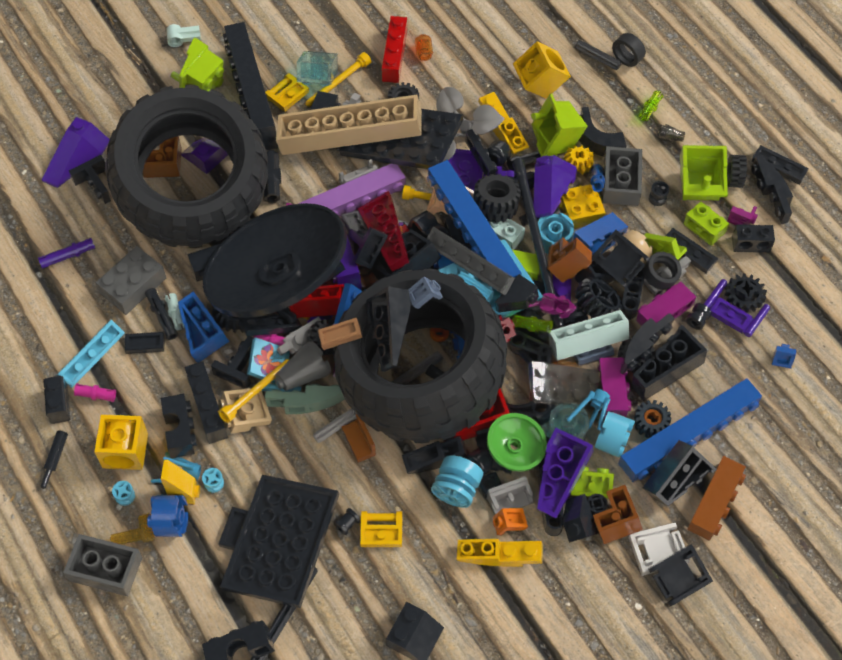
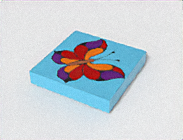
(264, 358)

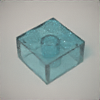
(317, 68)

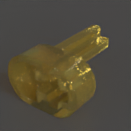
(142, 533)

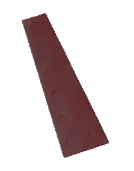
(381, 215)

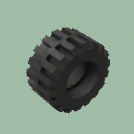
(497, 197)

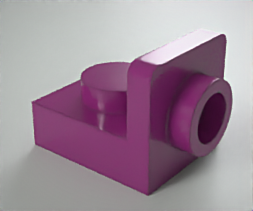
(741, 217)

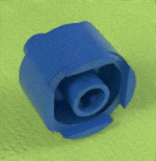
(168, 515)

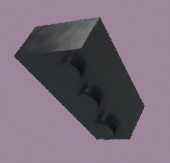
(677, 473)

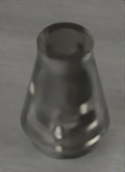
(669, 133)

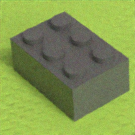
(622, 176)
(130, 279)
(103, 565)

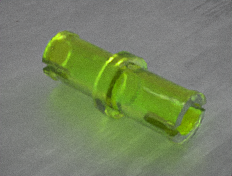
(651, 105)
(532, 323)

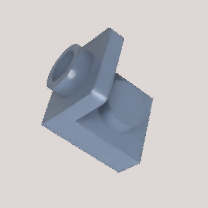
(424, 291)

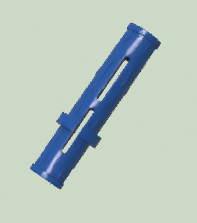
(597, 178)

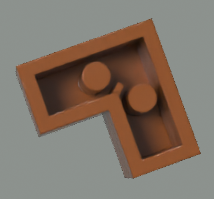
(165, 161)
(568, 258)
(620, 519)

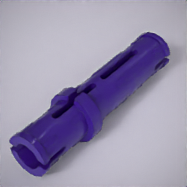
(65, 253)

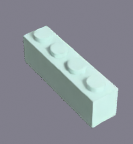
(589, 335)

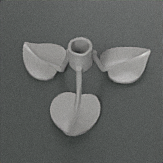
(484, 121)

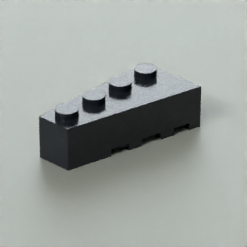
(669, 363)

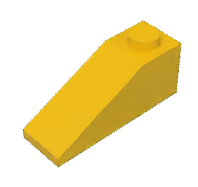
(179, 482)

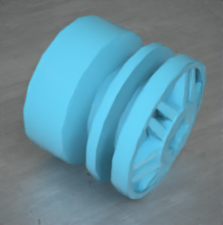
(457, 481)

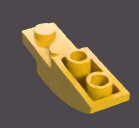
(508, 129)
(497, 553)

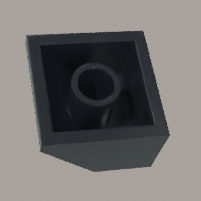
(414, 633)

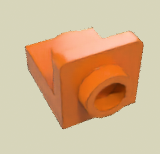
(509, 520)

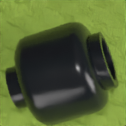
(499, 152)
(482, 458)

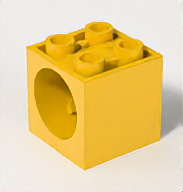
(541, 70)
(121, 442)

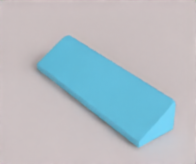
(91, 353)

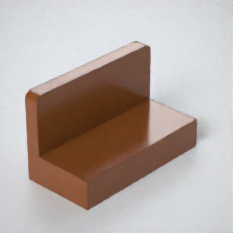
(359, 440)

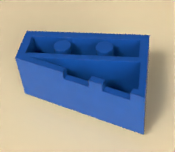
(598, 232)
(200, 327)

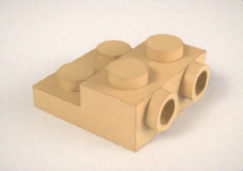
(249, 415)

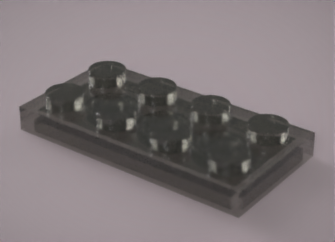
(561, 383)

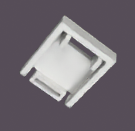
(658, 545)

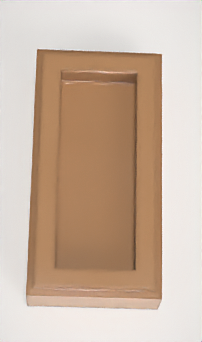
(340, 333)

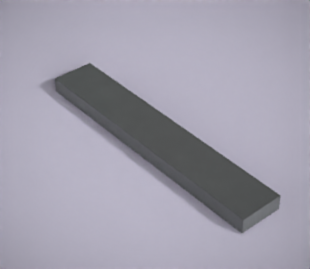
(471, 261)

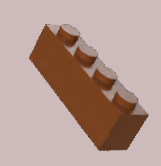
(716, 498)

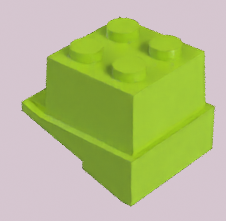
(200, 68)
(557, 127)
(703, 172)

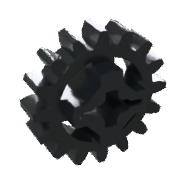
(745, 292)

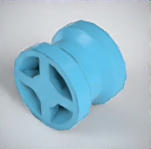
(211, 475)
(122, 488)

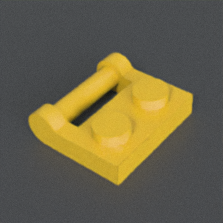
(289, 95)
(381, 534)

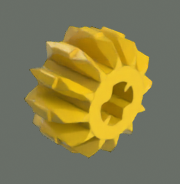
(580, 158)

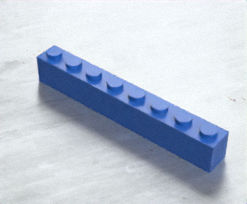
(469, 217)
(691, 429)

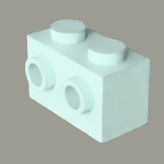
(510, 231)

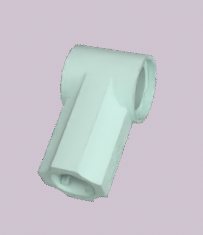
(178, 35)

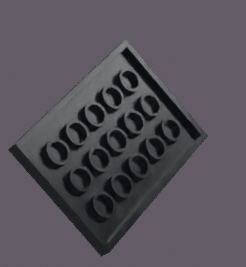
(422, 151)
(280, 541)

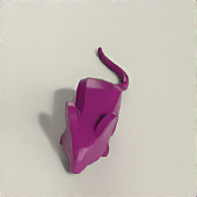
(555, 305)

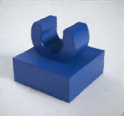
(784, 356)

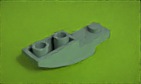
(313, 399)

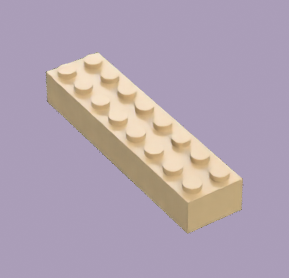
(349, 125)

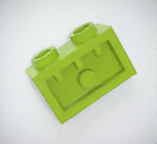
(664, 244)
(594, 482)

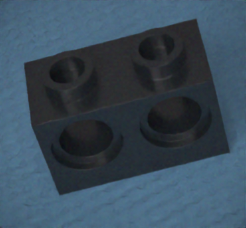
(753, 238)

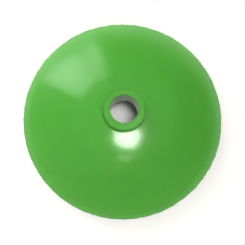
(523, 434)

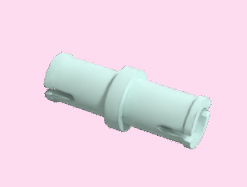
(174, 311)

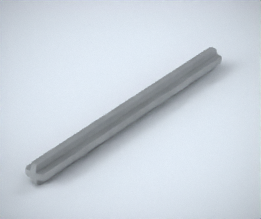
(350, 415)

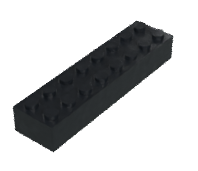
(249, 82)

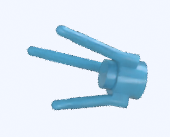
(598, 400)
(191, 468)

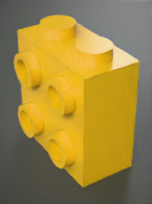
(582, 205)

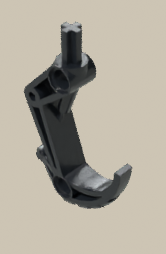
(531, 350)

